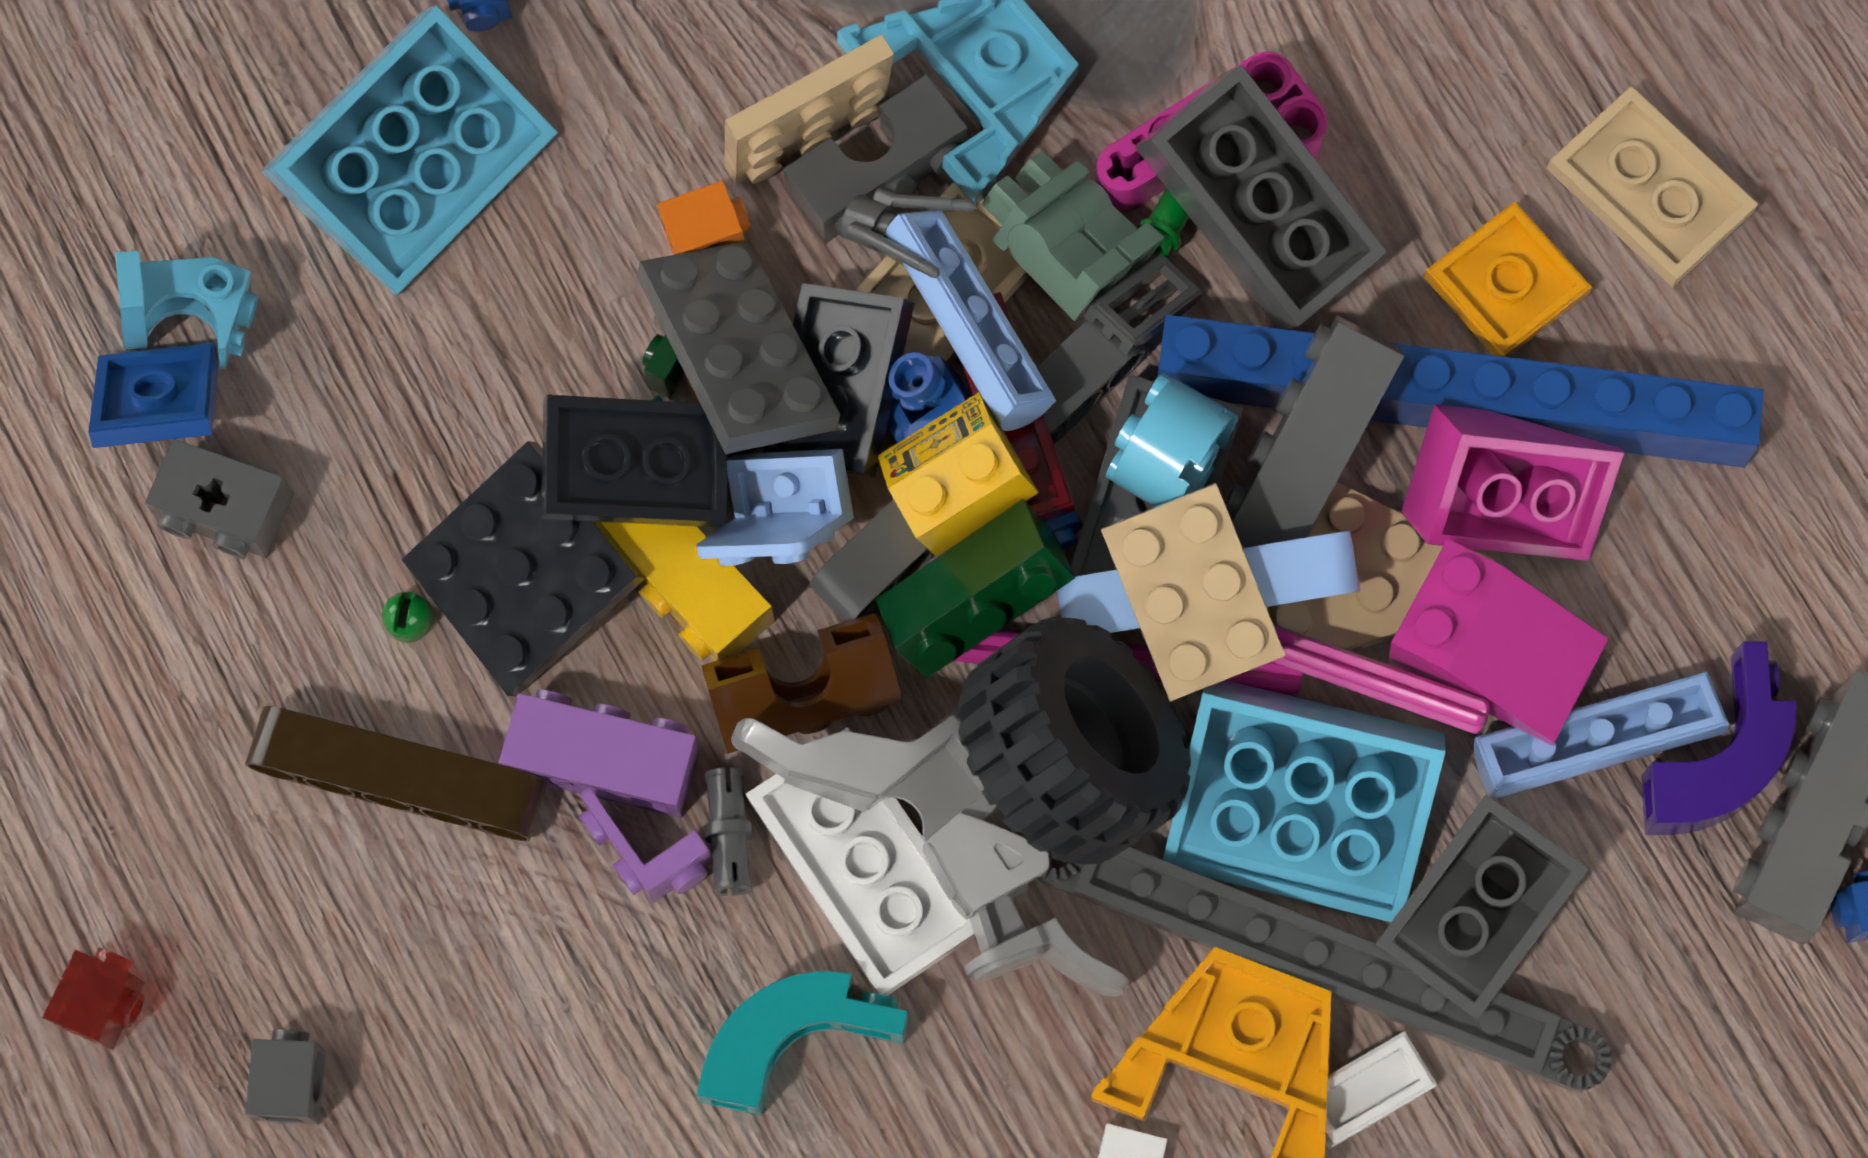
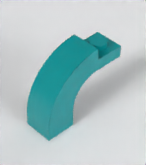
(774, 1018)

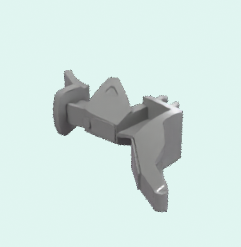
(972, 859)

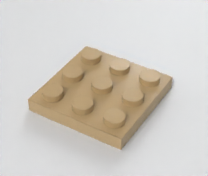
(807, 112)

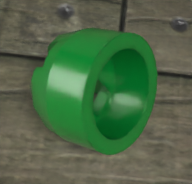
(418, 618)

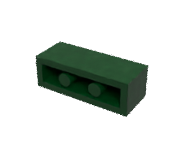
(974, 589)

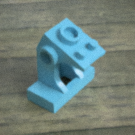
(184, 287)

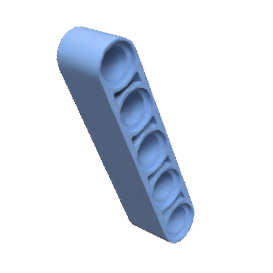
(1282, 571)

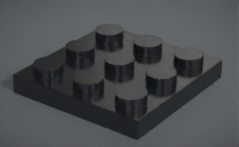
(517, 581)

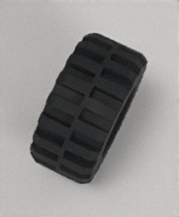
(1073, 741)

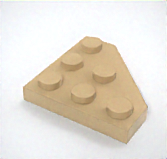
(1390, 570)

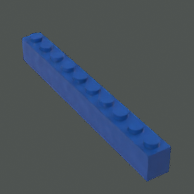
(1608, 406)

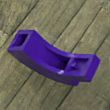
(1709, 791)

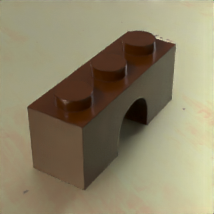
(850, 681)

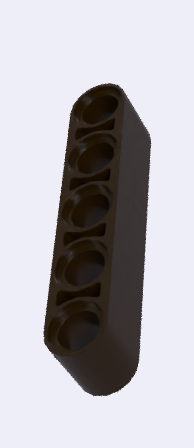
(396, 773)

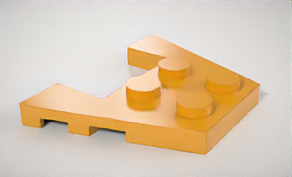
(1242, 1030)

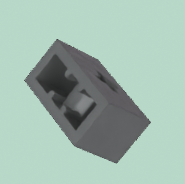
(195, 477)

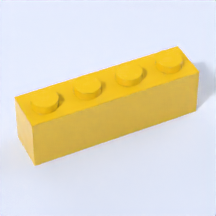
(707, 599)

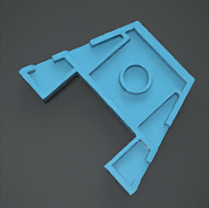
(995, 62)

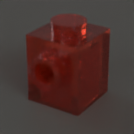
(96, 997)

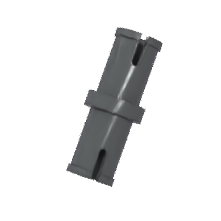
(728, 831)

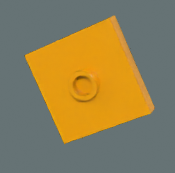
(1507, 281)

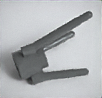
(868, 219)

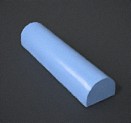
(973, 320)
(1602, 736)

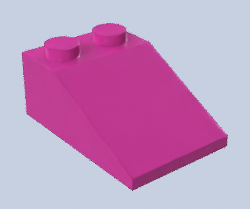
(1509, 485)
(1497, 640)

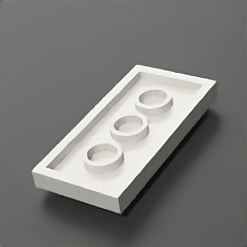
(866, 880)

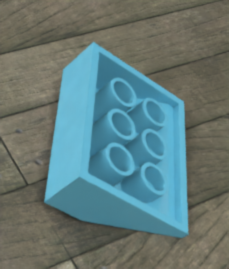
(410, 150)
(1306, 799)

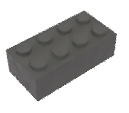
(1260, 199)

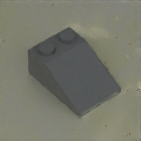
(1481, 906)

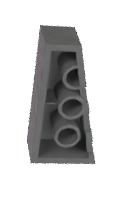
(1818, 819)

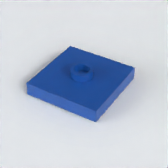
(154, 395)

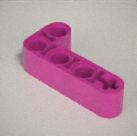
(1292, 101)

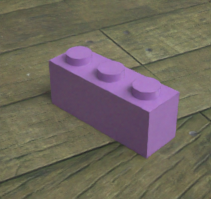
(602, 751)

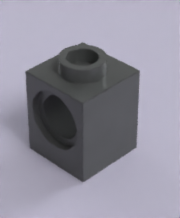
(285, 1078)

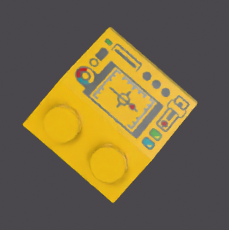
(955, 475)

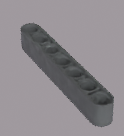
(887, 551)

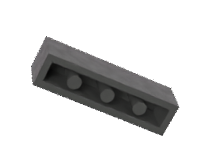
(1315, 435)

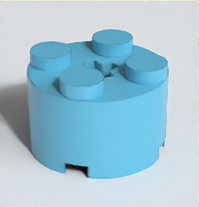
(1172, 444)

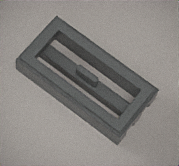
(1120, 324)

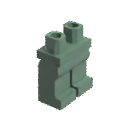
(1067, 232)

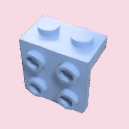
(781, 506)

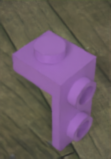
(675, 868)

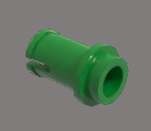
(1169, 221)

